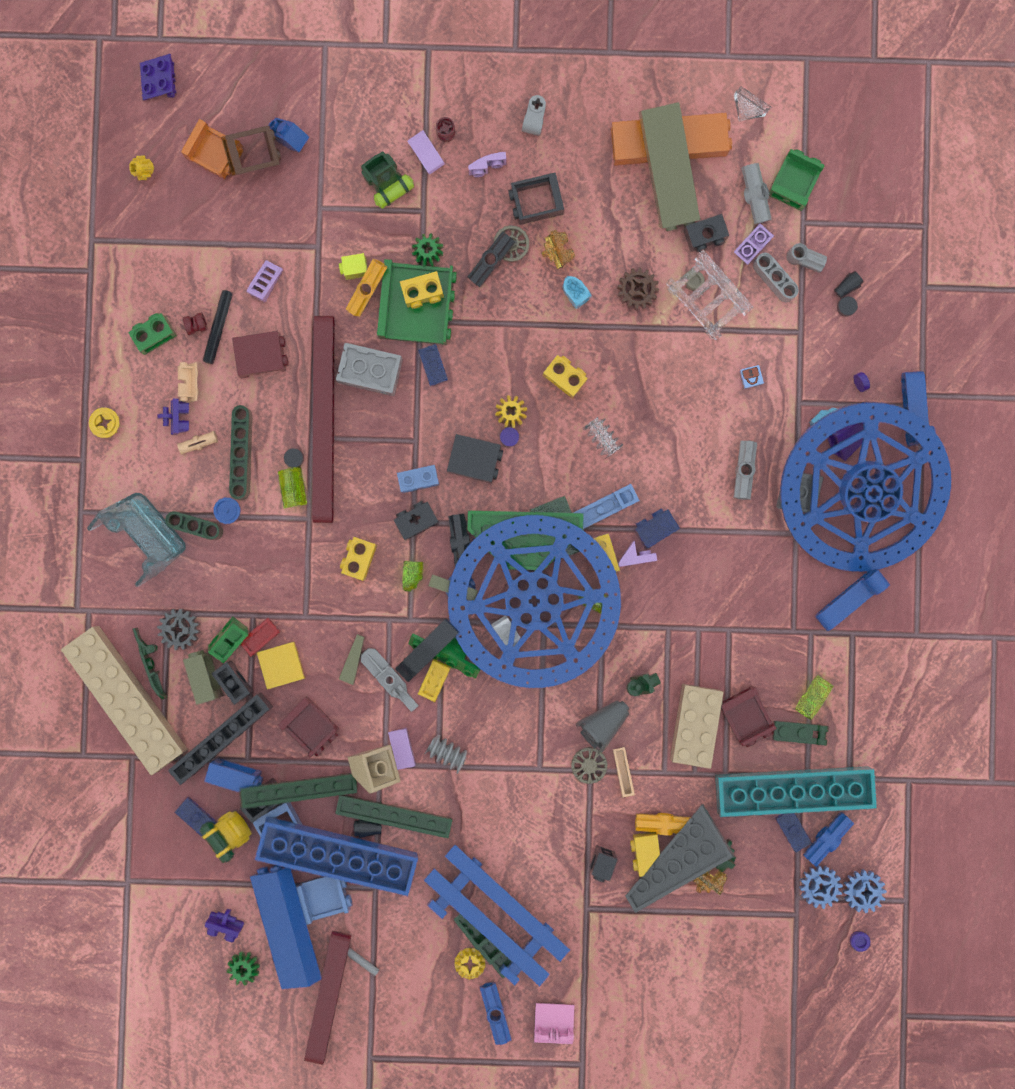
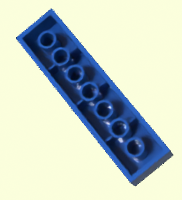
(337, 856)

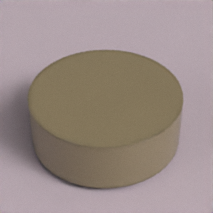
(695, 282)

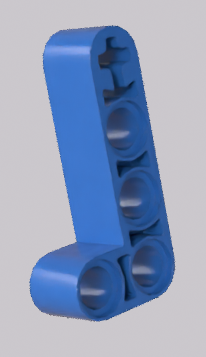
(914, 399)
(851, 598)

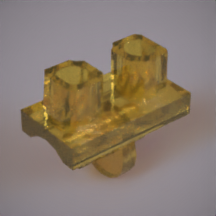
(555, 249)
(708, 882)

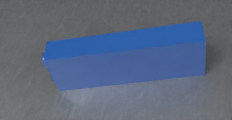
(285, 927)

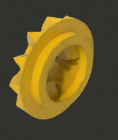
(96, 419)
(463, 957)

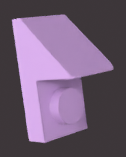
(630, 556)

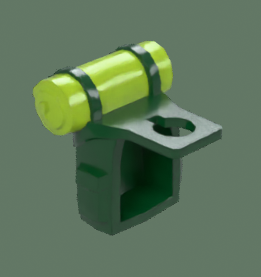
(388, 182)

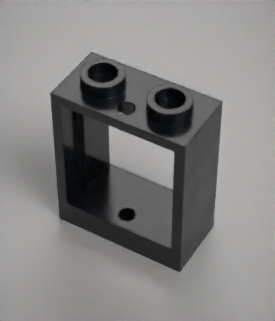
(550, 179)

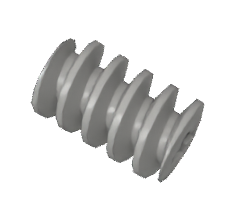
(447, 753)

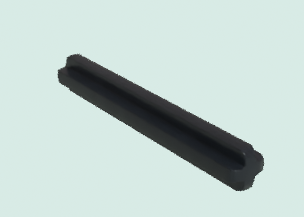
(217, 327)

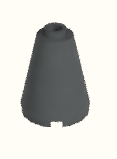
(603, 724)

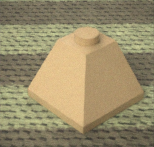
(375, 768)

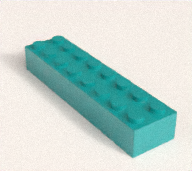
(795, 791)

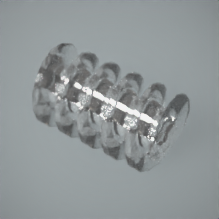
(603, 437)

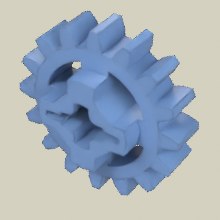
(813, 889)
(872, 892)

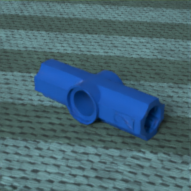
(828, 839)
(499, 1023)

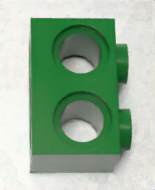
(154, 338)
(228, 639)

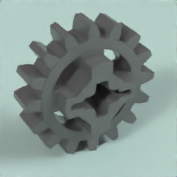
(180, 621)

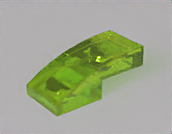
(814, 697)

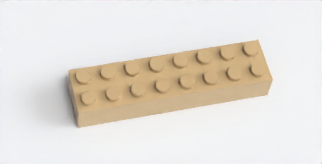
(124, 699)

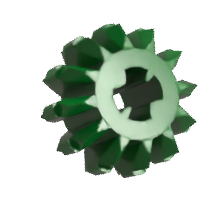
(427, 257)
(239, 973)

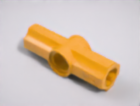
(371, 277)
(660, 824)

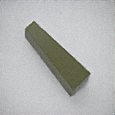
(443, 585)
(352, 663)

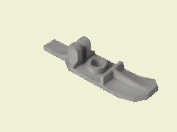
(381, 670)

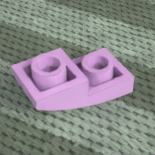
(426, 152)
(480, 166)
(753, 244)

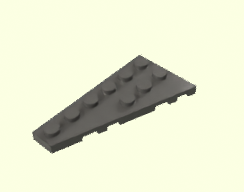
(689, 855)

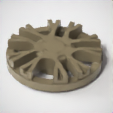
(516, 246)
(589, 765)

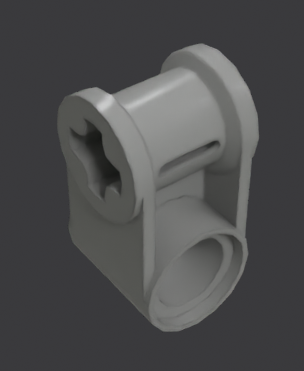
(534, 117)

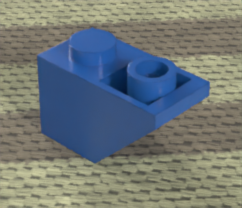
(288, 134)

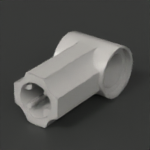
(808, 259)

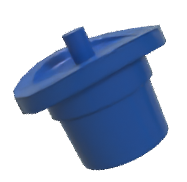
(227, 510)

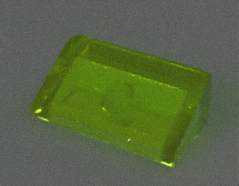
(292, 487)

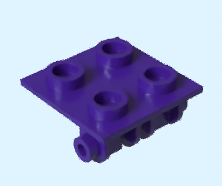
(158, 77)

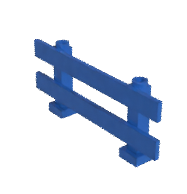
(520, 957)

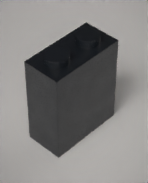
(474, 459)

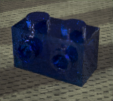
(657, 528)

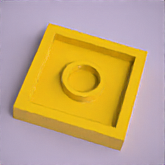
(280, 665)

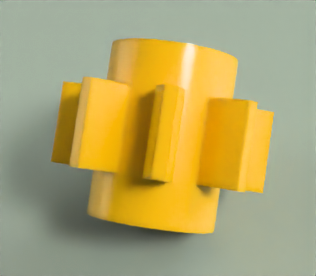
(141, 167)

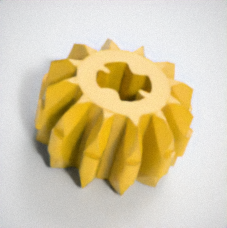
(512, 405)

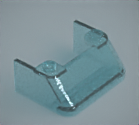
(146, 528)

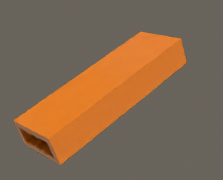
(704, 135)

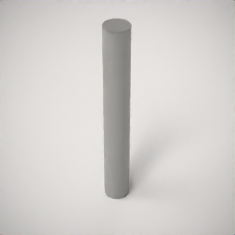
(362, 962)

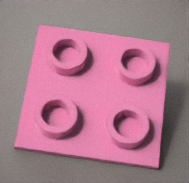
(554, 1023)

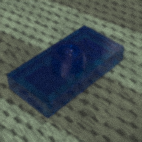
(433, 365)
(193, 815)
(793, 831)

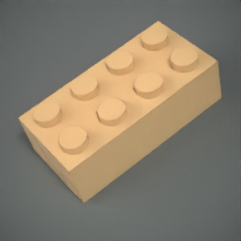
(696, 726)

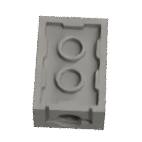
(369, 369)

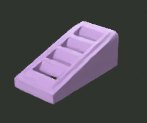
(259, 276)

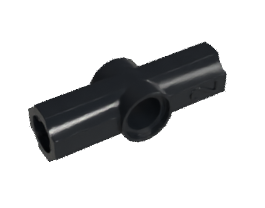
(483, 270)
(459, 538)

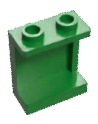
(796, 179)

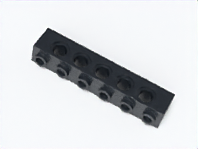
(220, 738)

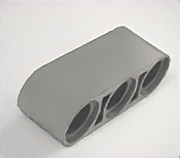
(774, 268)

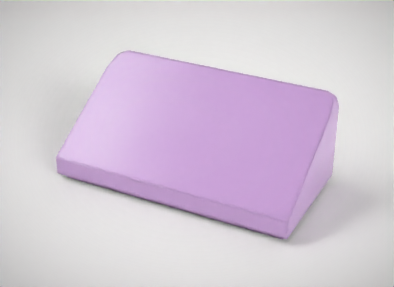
(402, 748)

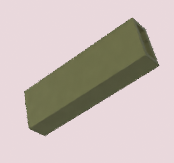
(669, 166)

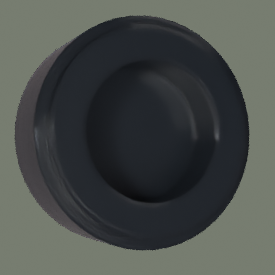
(847, 306)
(293, 458)

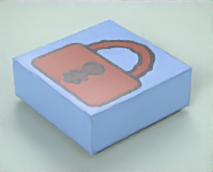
(751, 376)

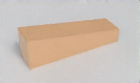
(623, 772)

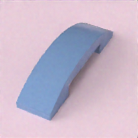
(608, 505)

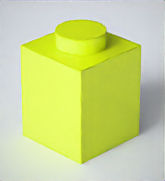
(353, 266)

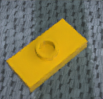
(434, 680)

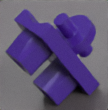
(177, 407)
(224, 923)

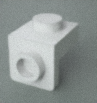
(502, 628)

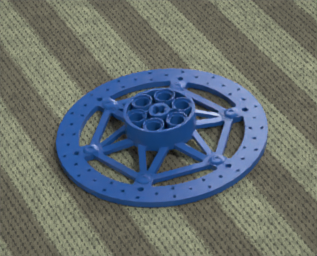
(920, 533)
(589, 596)

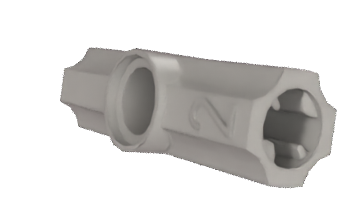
(756, 193)
(743, 482)

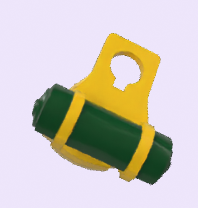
(226, 835)

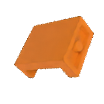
(207, 150)

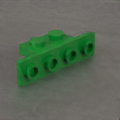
(451, 655)

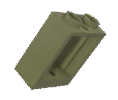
(203, 684)

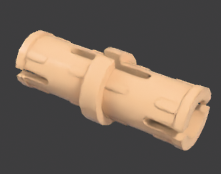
(185, 447)

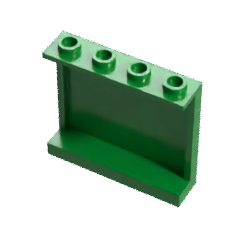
(420, 324)

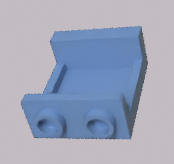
(323, 898)

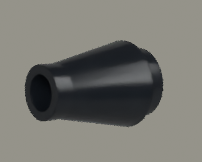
(849, 284)
(366, 828)

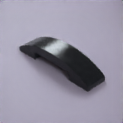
(426, 650)

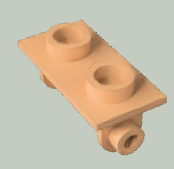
(188, 391)

